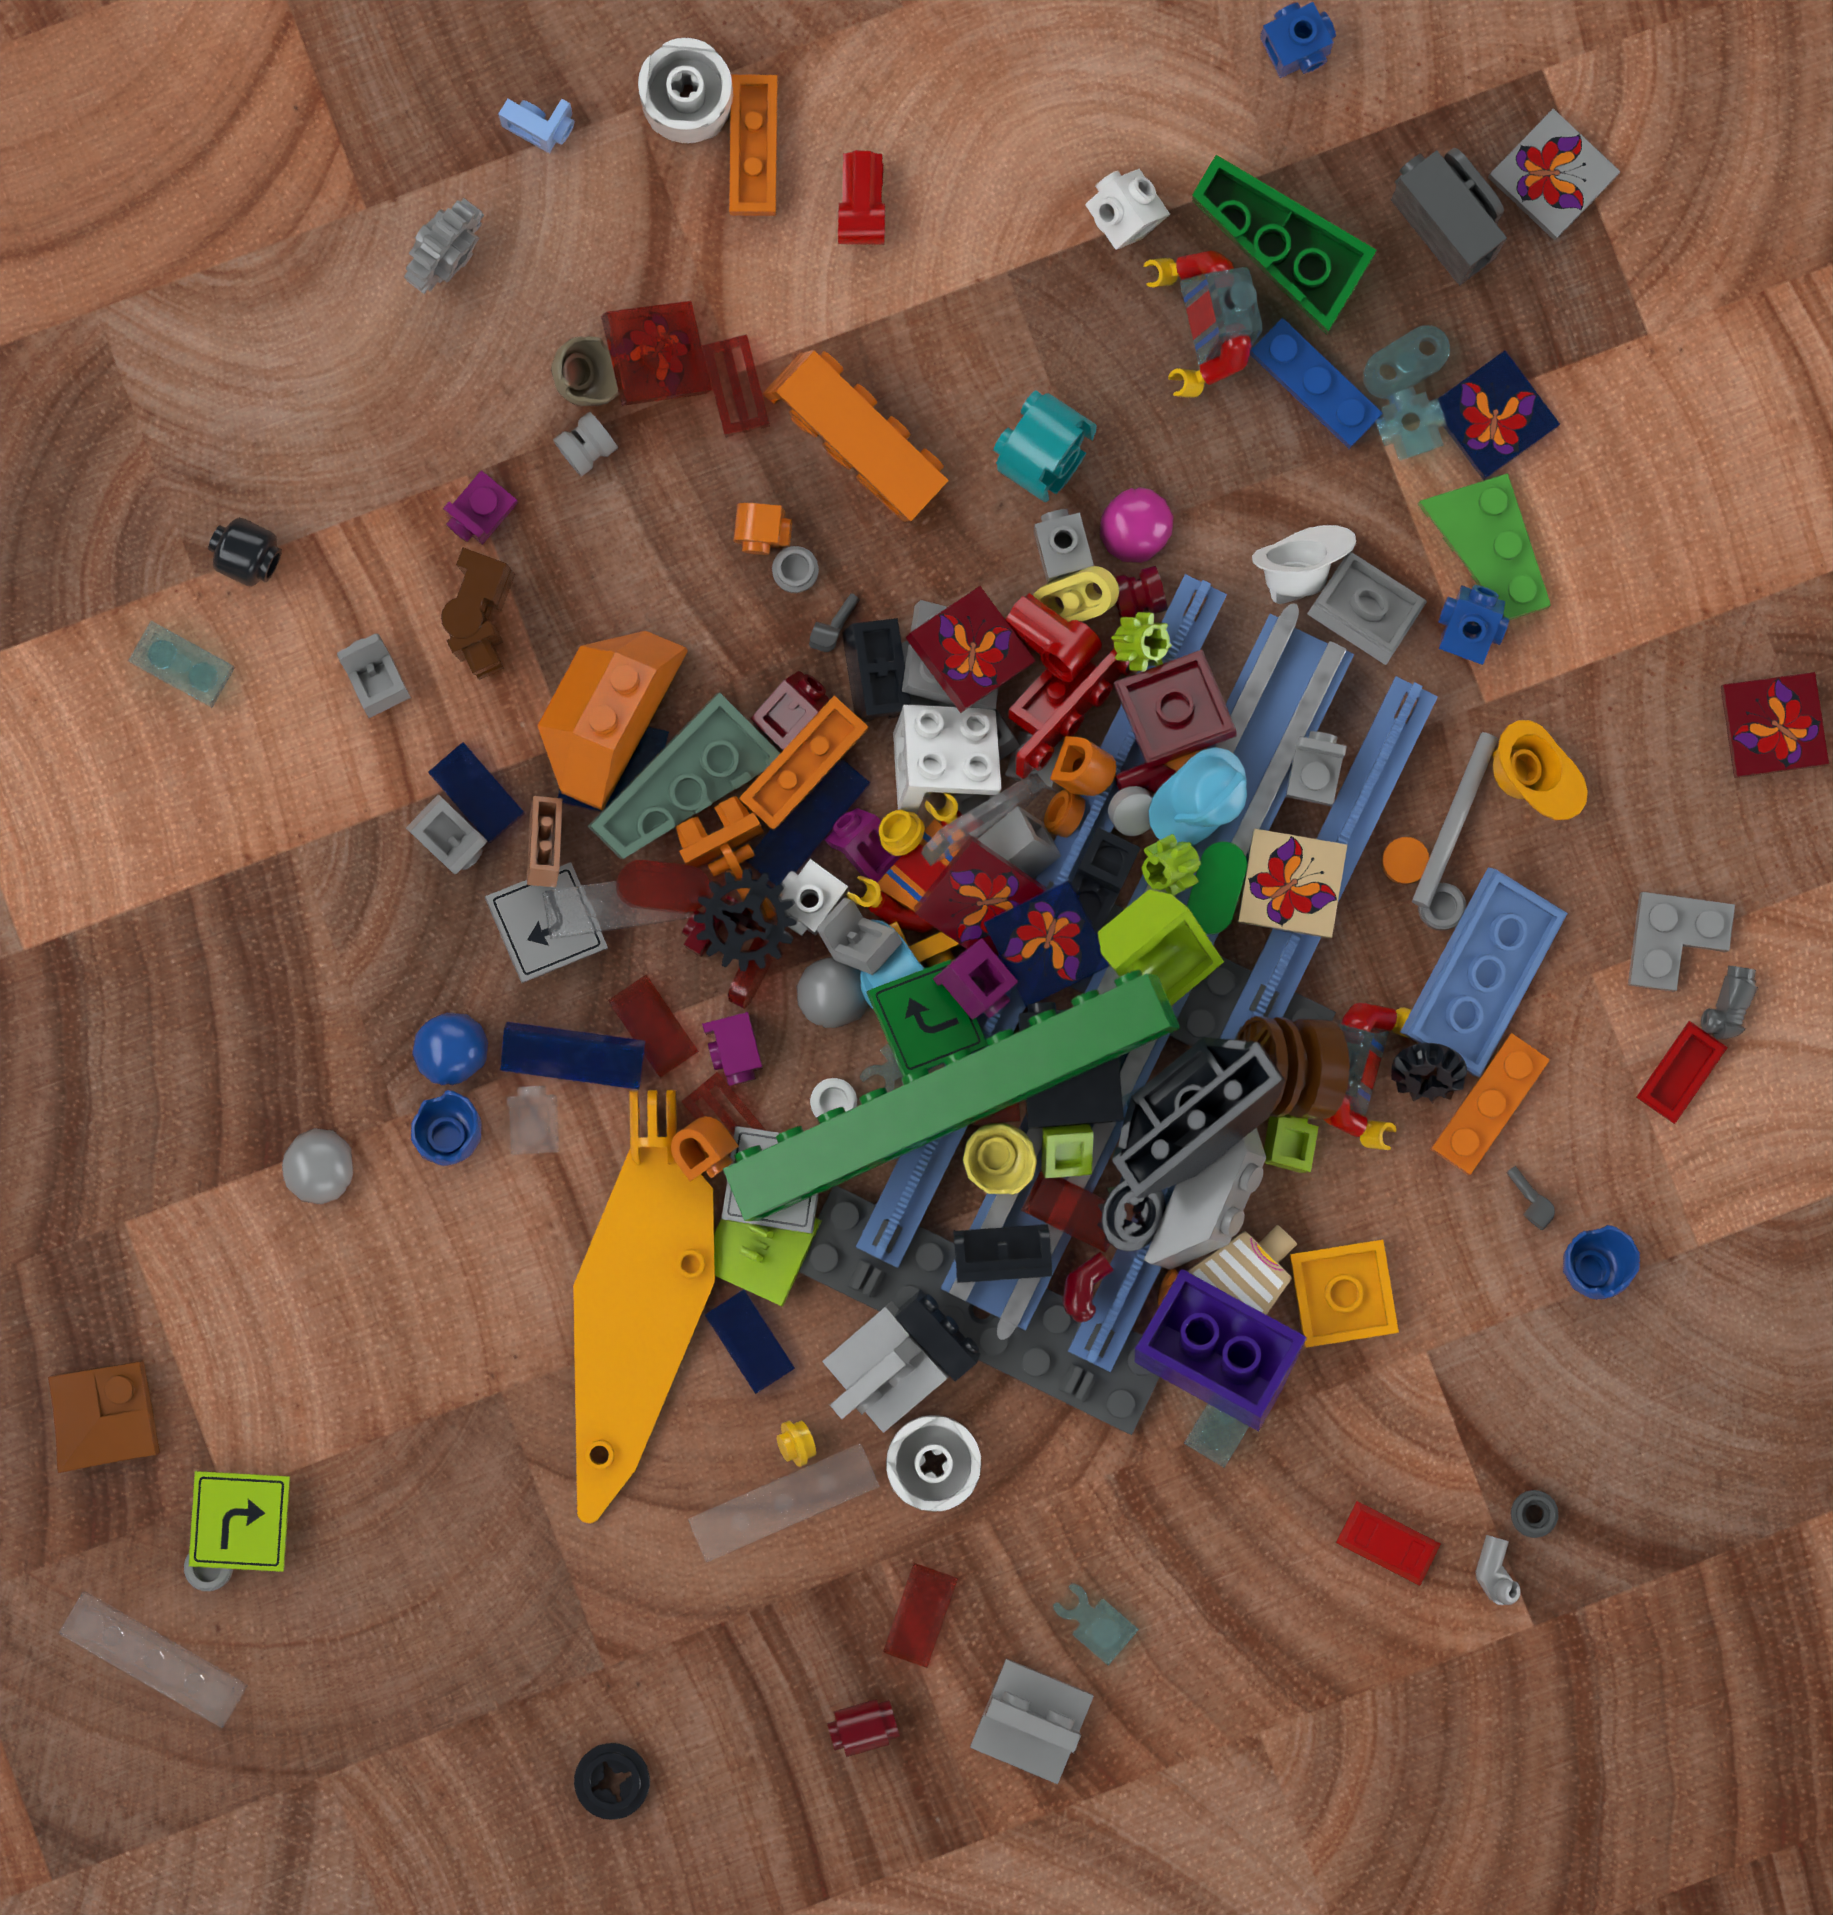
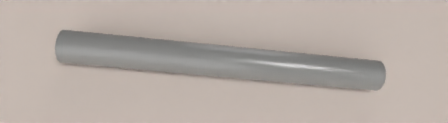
(1454, 820)

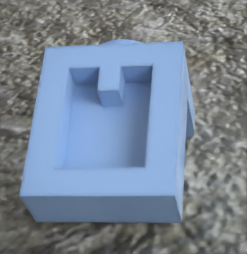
(529, 123)

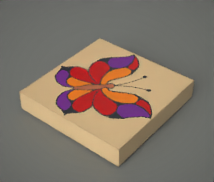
(1292, 883)

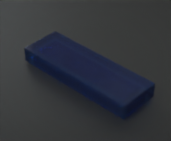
(808, 823)
(572, 1055)

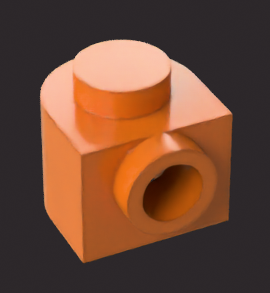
(761, 528)
(1083, 767)
(703, 1147)

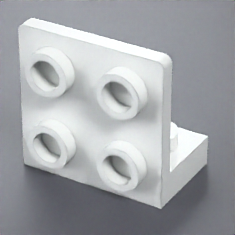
(945, 753)

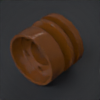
(1310, 1058)

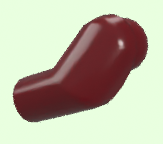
(1143, 777)
(1079, 1287)

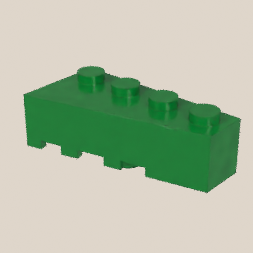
(1286, 241)

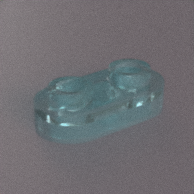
(1407, 360)

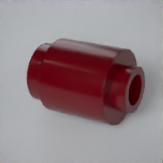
(863, 1727)

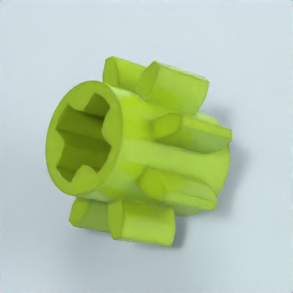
(1141, 641)
(1171, 865)

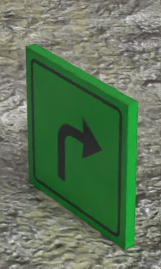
(923, 1020)

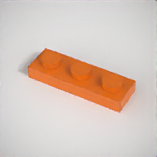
(753, 145)
(804, 763)
(1490, 1104)

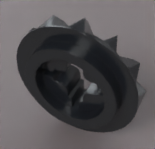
(1422, 1059)
(1128, 1234)
(601, 1801)

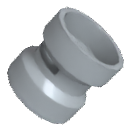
(585, 444)

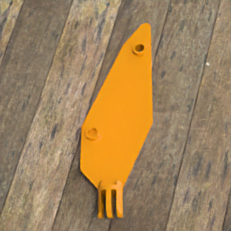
(637, 1304)

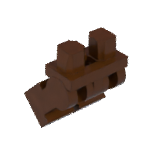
(467, 616)

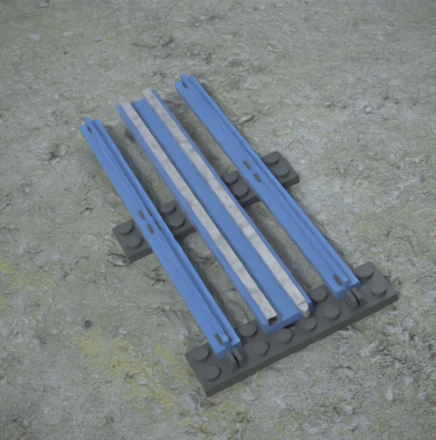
(880, 1248)

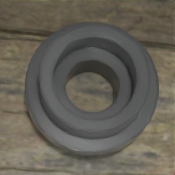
(1549, 1513)

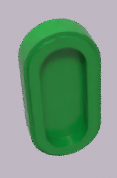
(1219, 886)

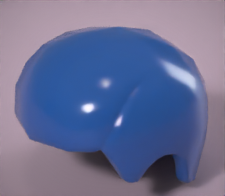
(450, 1048)
(446, 1129)
(1601, 1262)

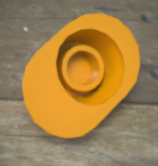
(1538, 770)

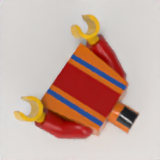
(910, 877)

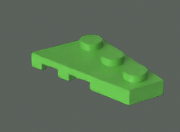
(1491, 541)

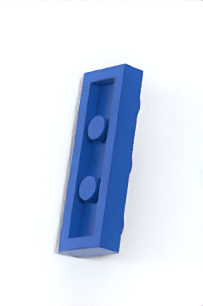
(1315, 383)

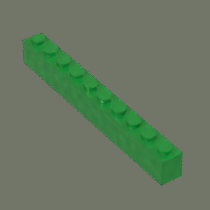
(952, 1096)

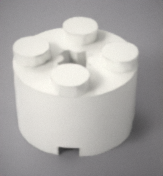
(664, 76)
(926, 1489)

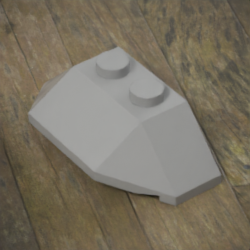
(1209, 1206)

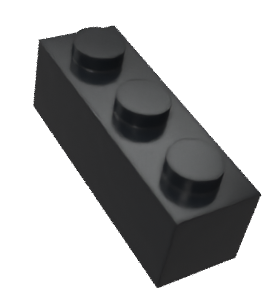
(938, 1335)

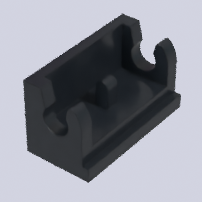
(875, 668)
(1002, 1253)

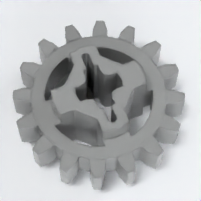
(444, 245)

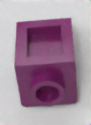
(479, 509)
(859, 840)

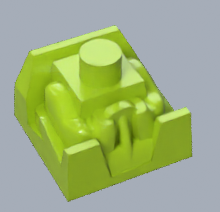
(1161, 940)

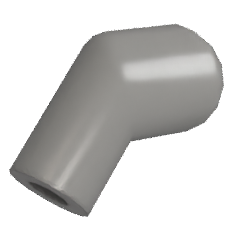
(1492, 1574)

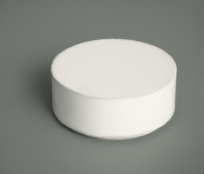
(831, 1095)

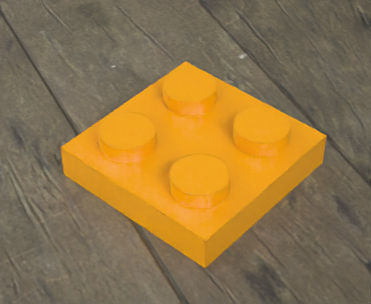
(1343, 1293)

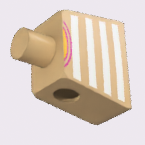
(1249, 1268)

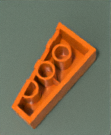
(858, 433)

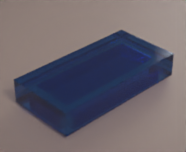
(476, 792)
(749, 1341)

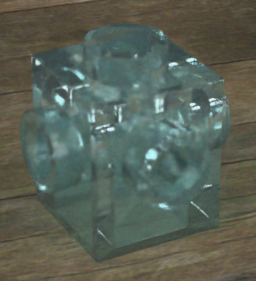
(1425, 437)

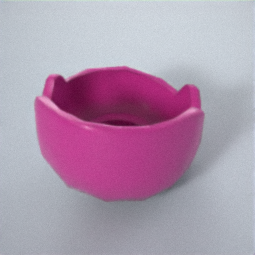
(1136, 525)

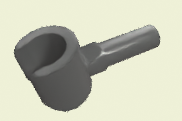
(825, 636)
(1541, 1210)

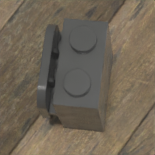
(1451, 211)

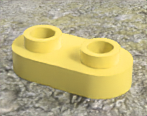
(1078, 594)

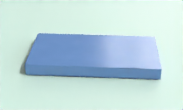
(1485, 970)

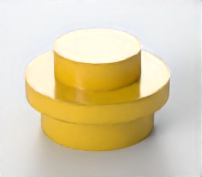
(901, 832)
(796, 1442)

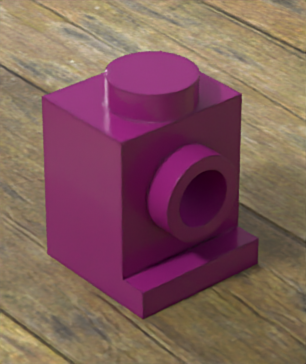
(977, 980)
(734, 1048)

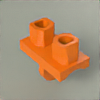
(737, 830)

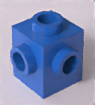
(1284, 40)
(1472, 623)

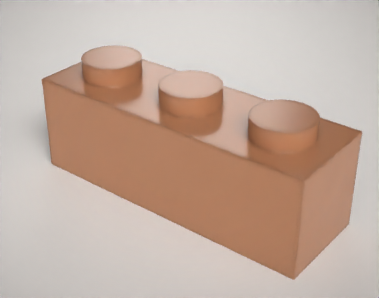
(544, 841)

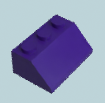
(1219, 1349)

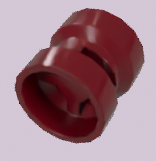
(1141, 593)

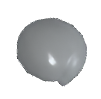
(831, 993)
(318, 1166)

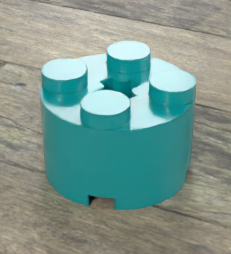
(1044, 445)

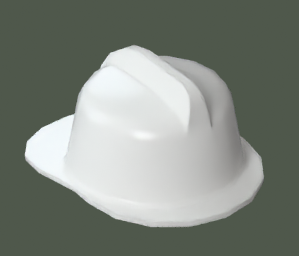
(1303, 561)

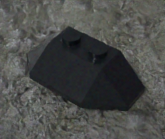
(1195, 1112)

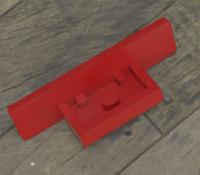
(1057, 709)

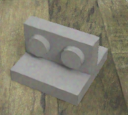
(883, 1370)
(1032, 1721)

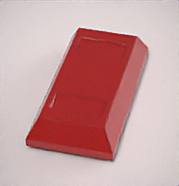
(1681, 1072)
(1388, 1543)

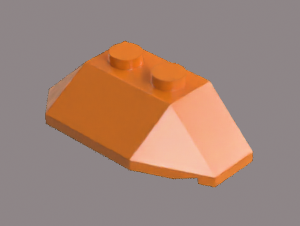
(605, 711)

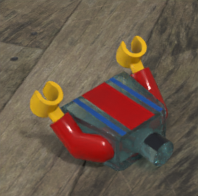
(1220, 315)
(1366, 1035)

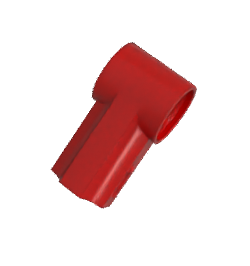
(862, 211)
(1061, 644)

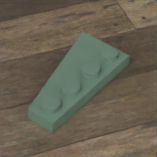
(696, 768)

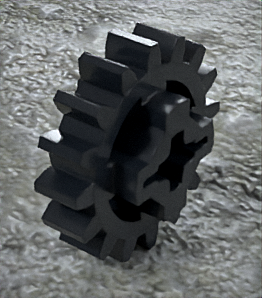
(754, 900)

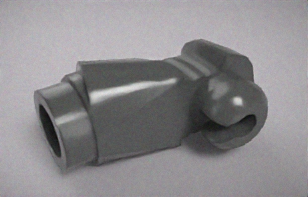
(1733, 1001)

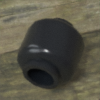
(245, 552)

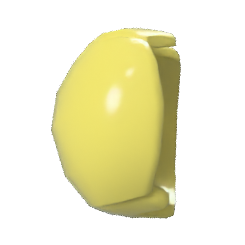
(1000, 1159)

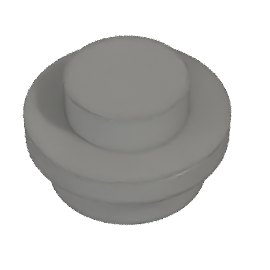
(795, 569)

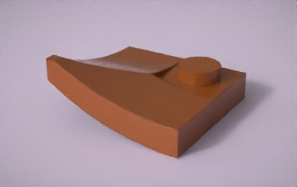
(102, 1416)

